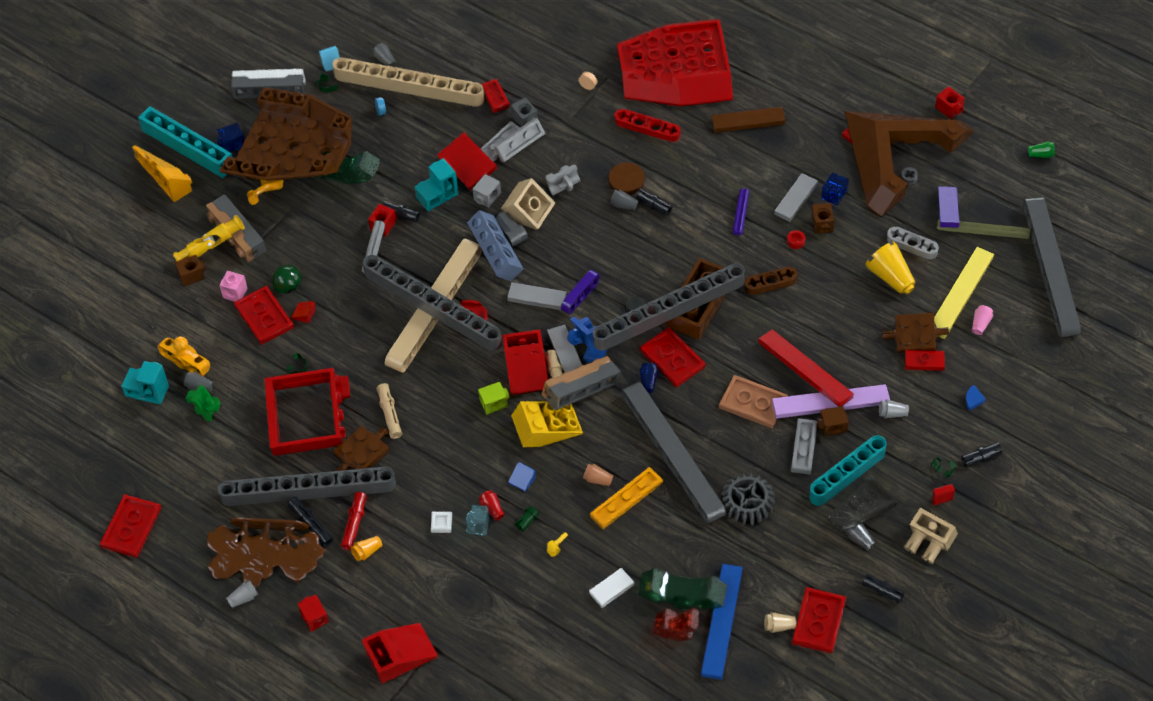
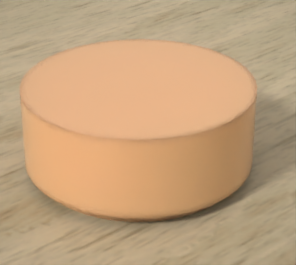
(587, 80)

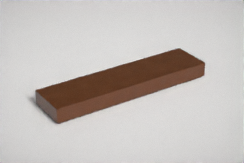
(748, 119)

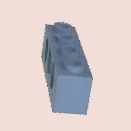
(495, 245)

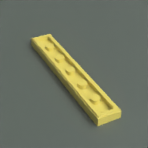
(963, 289)

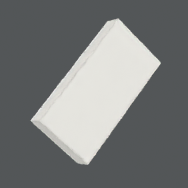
(611, 587)

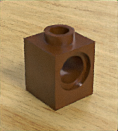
(822, 218)
(190, 270)
(833, 421)

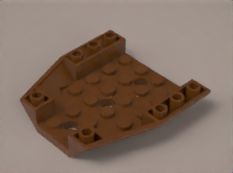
(291, 121)

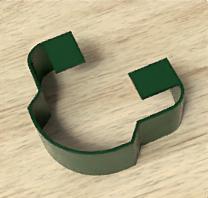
(330, 88)
(296, 356)
(939, 468)

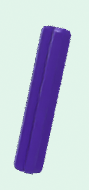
(740, 211)

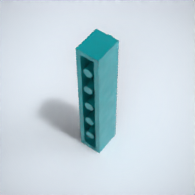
(183, 140)

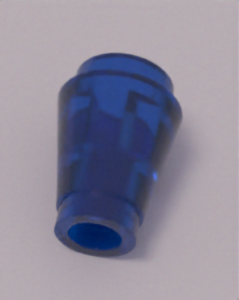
(648, 376)

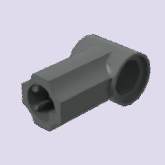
(513, 232)

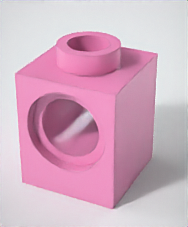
(233, 286)

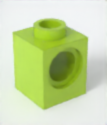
(493, 397)

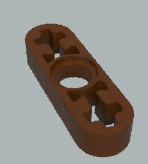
(763, 286)

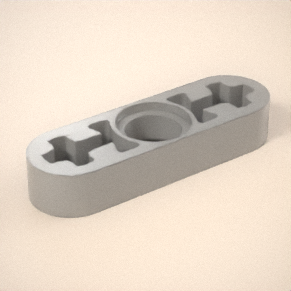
(927, 243)

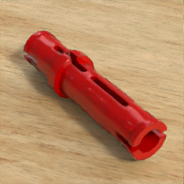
(355, 513)

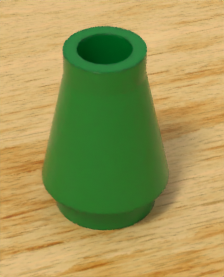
(1042, 150)

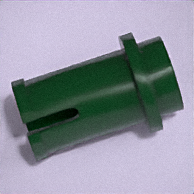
(525, 520)

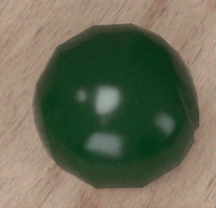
(286, 278)

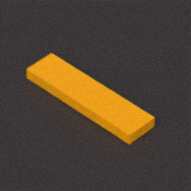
(626, 498)

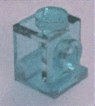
(477, 520)

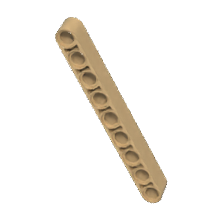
(408, 81)
(422, 323)

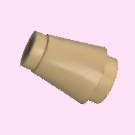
(778, 622)

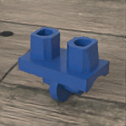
(581, 333)

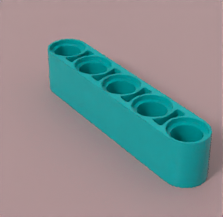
(845, 478)

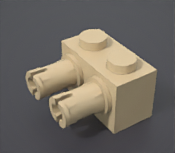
(935, 530)

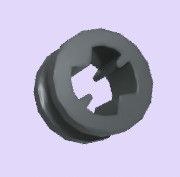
(910, 171)

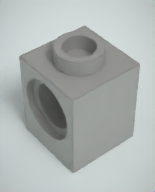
(486, 190)

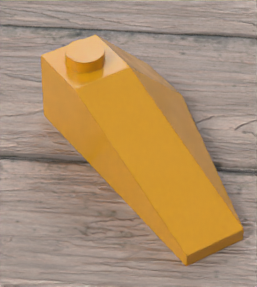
(166, 175)

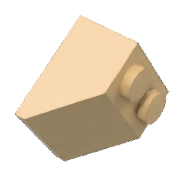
(528, 204)

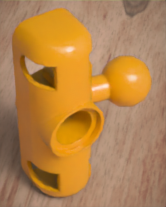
(183, 355)

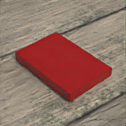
(467, 161)
(263, 315)
(672, 357)
(130, 526)
(819, 620)

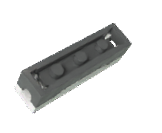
(251, 83)

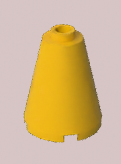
(892, 268)

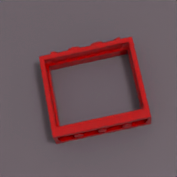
(300, 380)

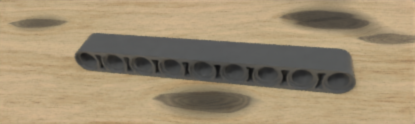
(1051, 267)
(392, 280)
(680, 300)
(673, 452)
(298, 482)

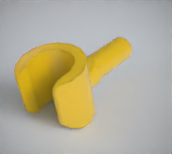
(552, 546)

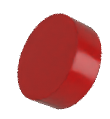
(796, 239)

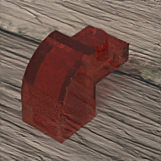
(675, 625)

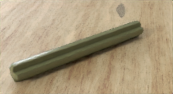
(989, 229)

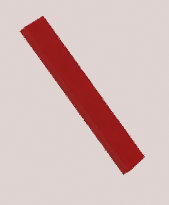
(806, 368)

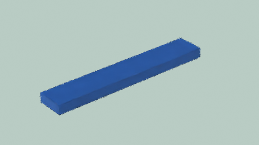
(722, 624)

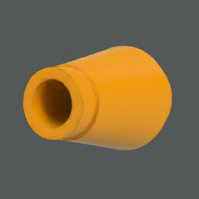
(365, 548)

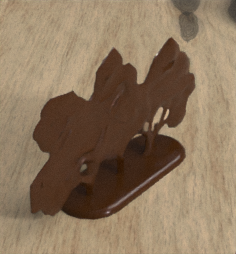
(259, 554)

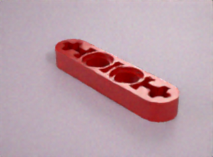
(645, 128)

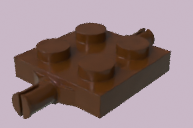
(915, 332)
(362, 449)

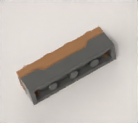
(246, 241)
(580, 383)

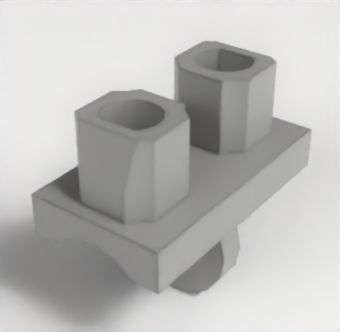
(562, 180)

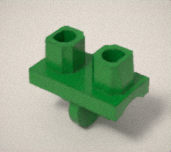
(203, 402)

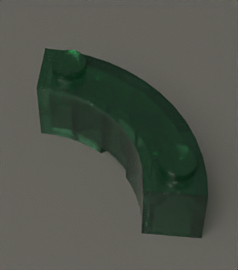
(354, 169)
(682, 592)

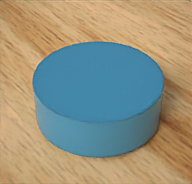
(380, 106)

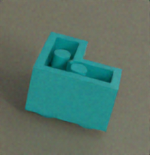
(439, 187)
(146, 383)

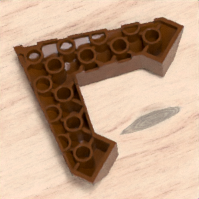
(872, 150)

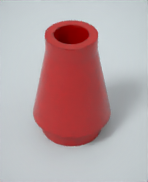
(491, 500)

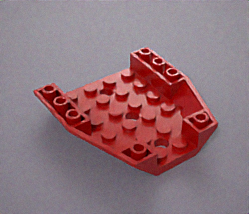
(680, 79)

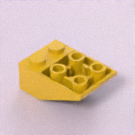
(542, 425)

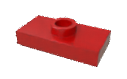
(495, 96)
(924, 360)

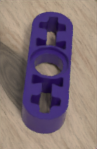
(580, 292)

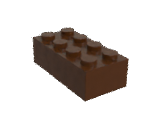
(697, 320)

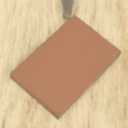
(750, 401)

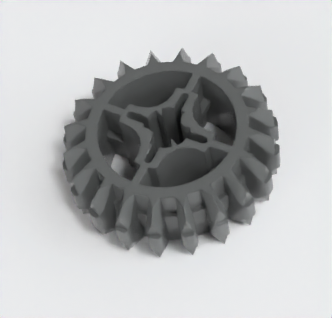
(752, 508)

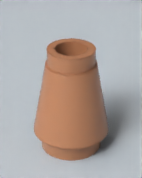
(597, 475)

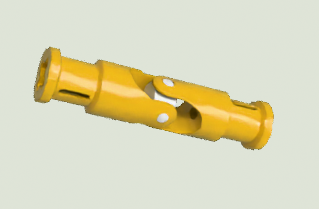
(201, 245)

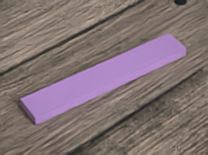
(816, 402)

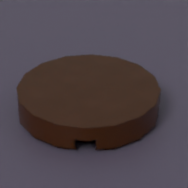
(627, 177)

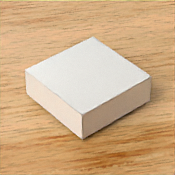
(441, 522)

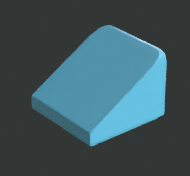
(328, 56)

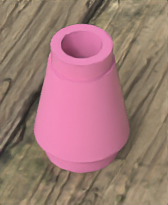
(982, 318)

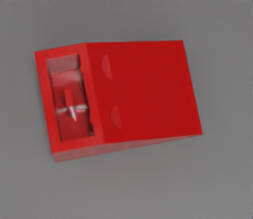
(525, 361)
(398, 650)

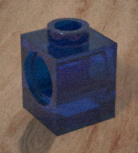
(230, 137)
(834, 188)

